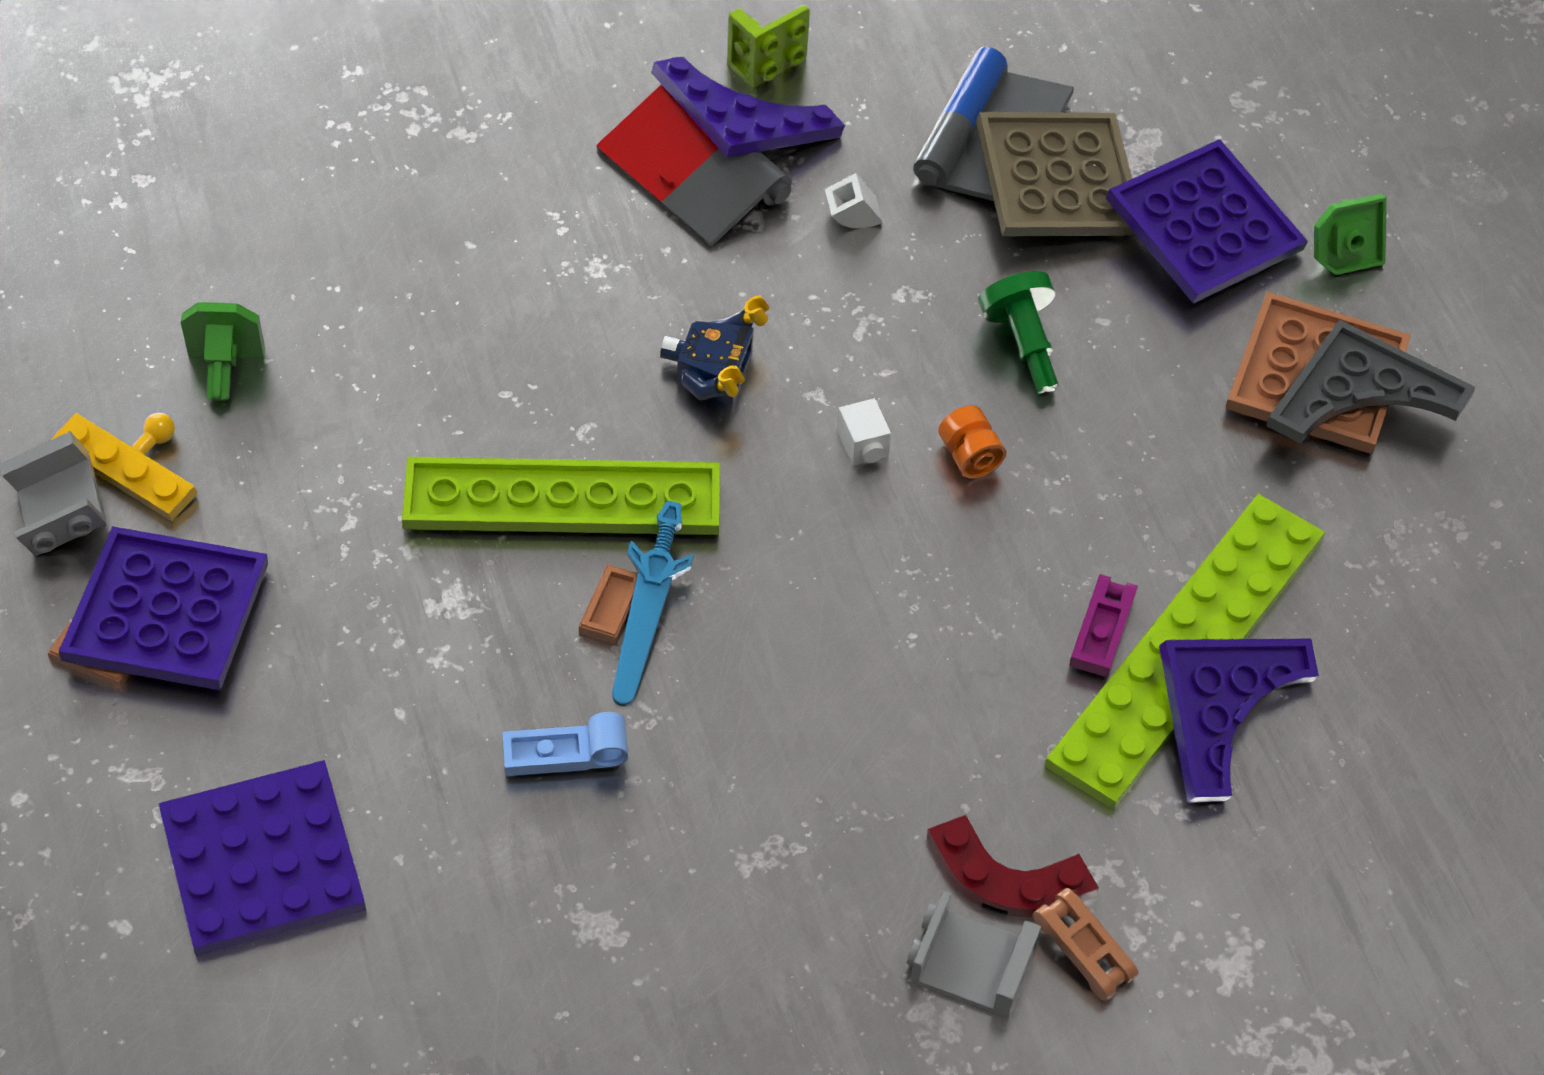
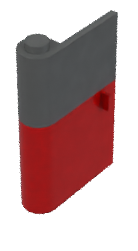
(687, 171)

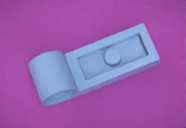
(567, 748)

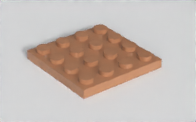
(1278, 351)

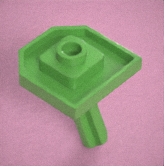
(1352, 235)
(221, 335)

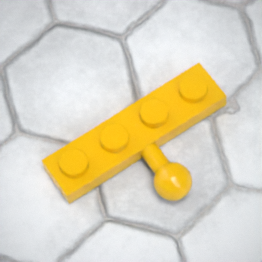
(130, 467)

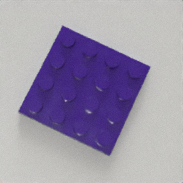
(1206, 220)
(164, 608)
(261, 857)

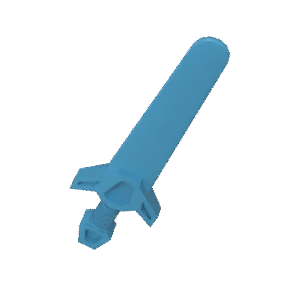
(653, 581)

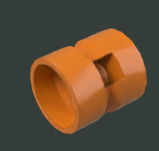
(972, 442)

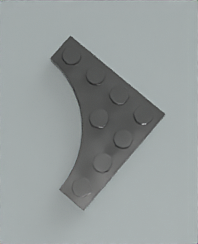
(1359, 372)

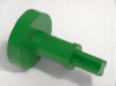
(1018, 302)

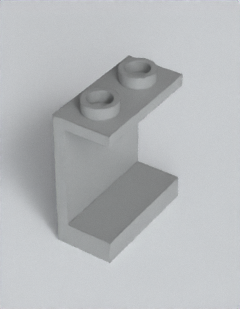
(55, 493)
(972, 958)

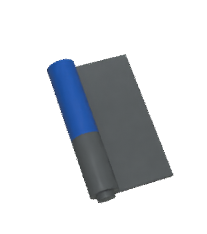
(954, 150)

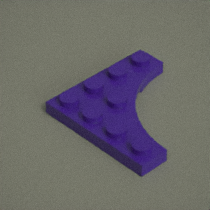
(739, 121)
(1213, 690)

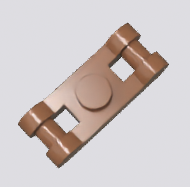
(1086, 943)

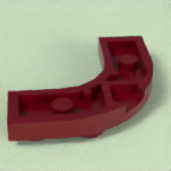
(996, 885)

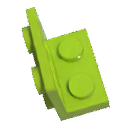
(766, 51)

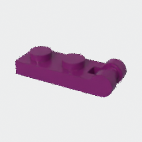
(1103, 626)

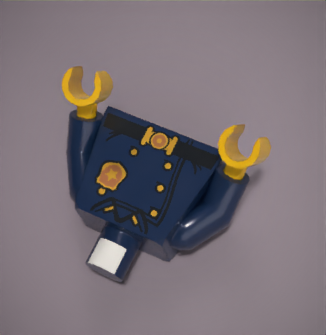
(716, 353)

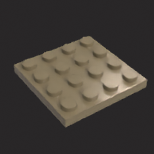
(1054, 172)

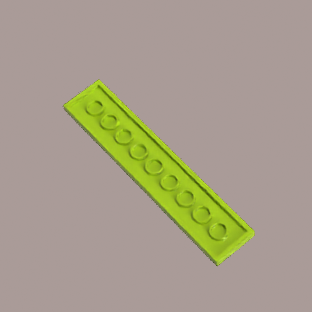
(1221, 600)

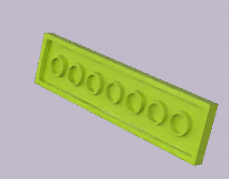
(558, 495)

